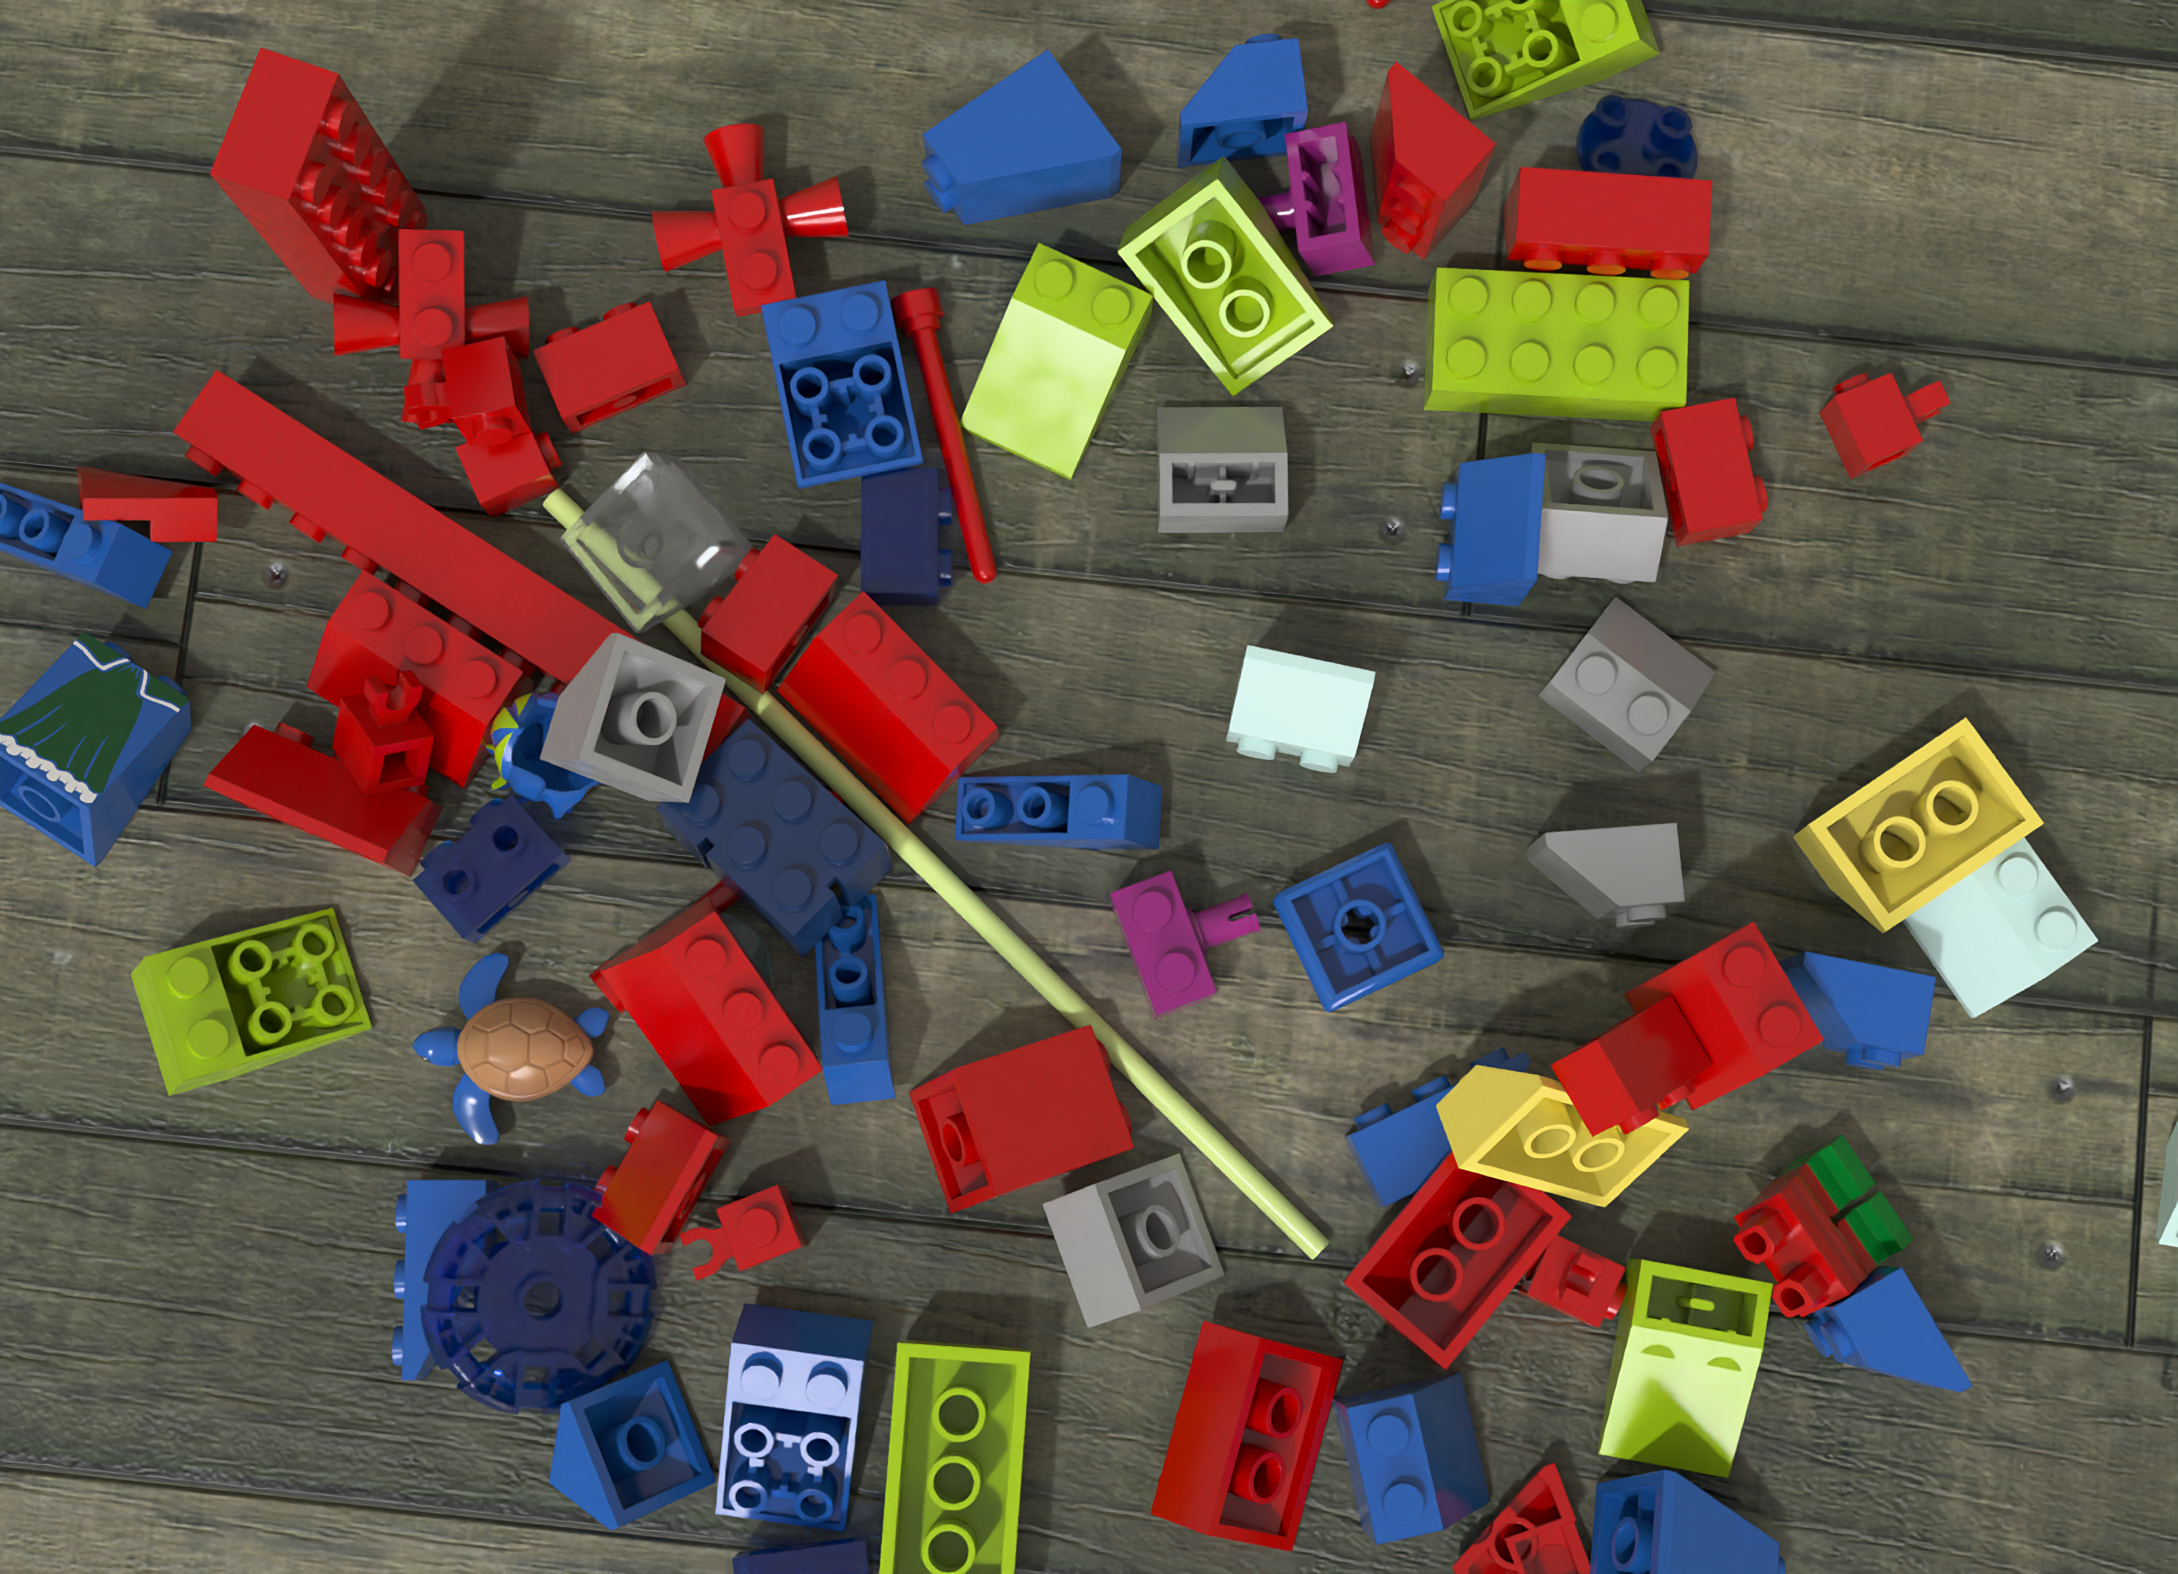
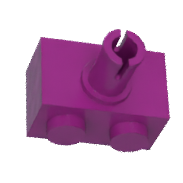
(1325, 200)
(1171, 941)

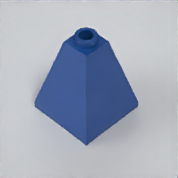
(1673, 1527)

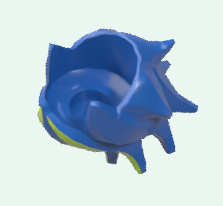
(517, 745)

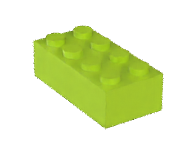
(1556, 344)
(955, 1459)

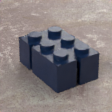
(776, 837)

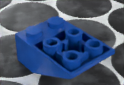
(841, 384)
(793, 1416)

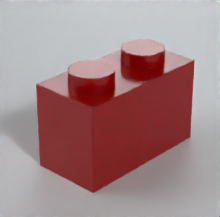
(608, 366)
(1708, 471)
(766, 612)
(1633, 1067)

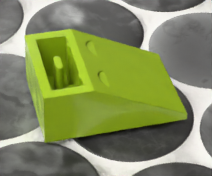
(1539, 48)
(249, 999)
(1683, 1366)

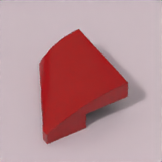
(172, 508)
(1530, 1534)

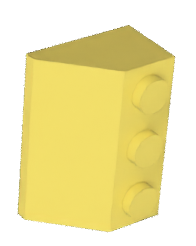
(1919, 828)
(1533, 1136)

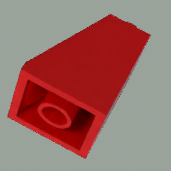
(1021, 1118)

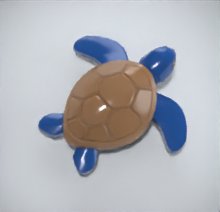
(511, 1049)

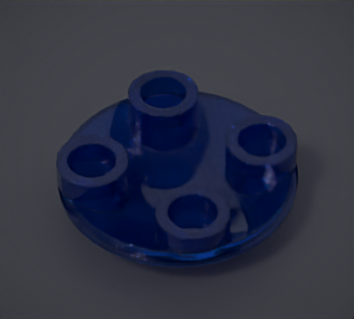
(1637, 139)

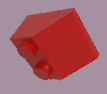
(1737, 1010)
(659, 1177)

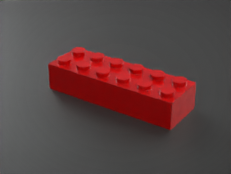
(317, 180)

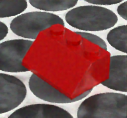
(1423, 164)
(1608, 222)
(462, 681)
(887, 708)
(319, 796)
(712, 1015)
(1454, 1257)
(1246, 1437)

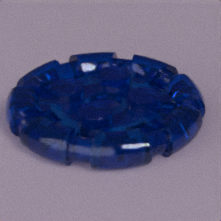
(501, 1290)

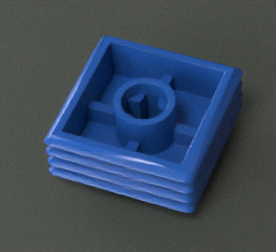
(1373, 888)

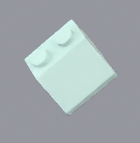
(1299, 708)
(2000, 929)

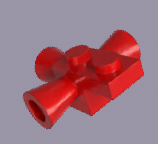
(749, 221)
(428, 311)

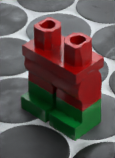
(1807, 1238)

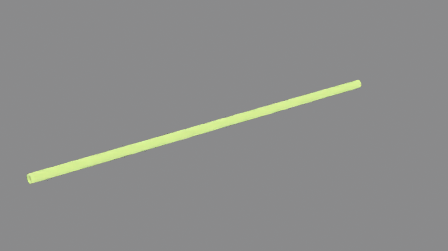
(993, 930)

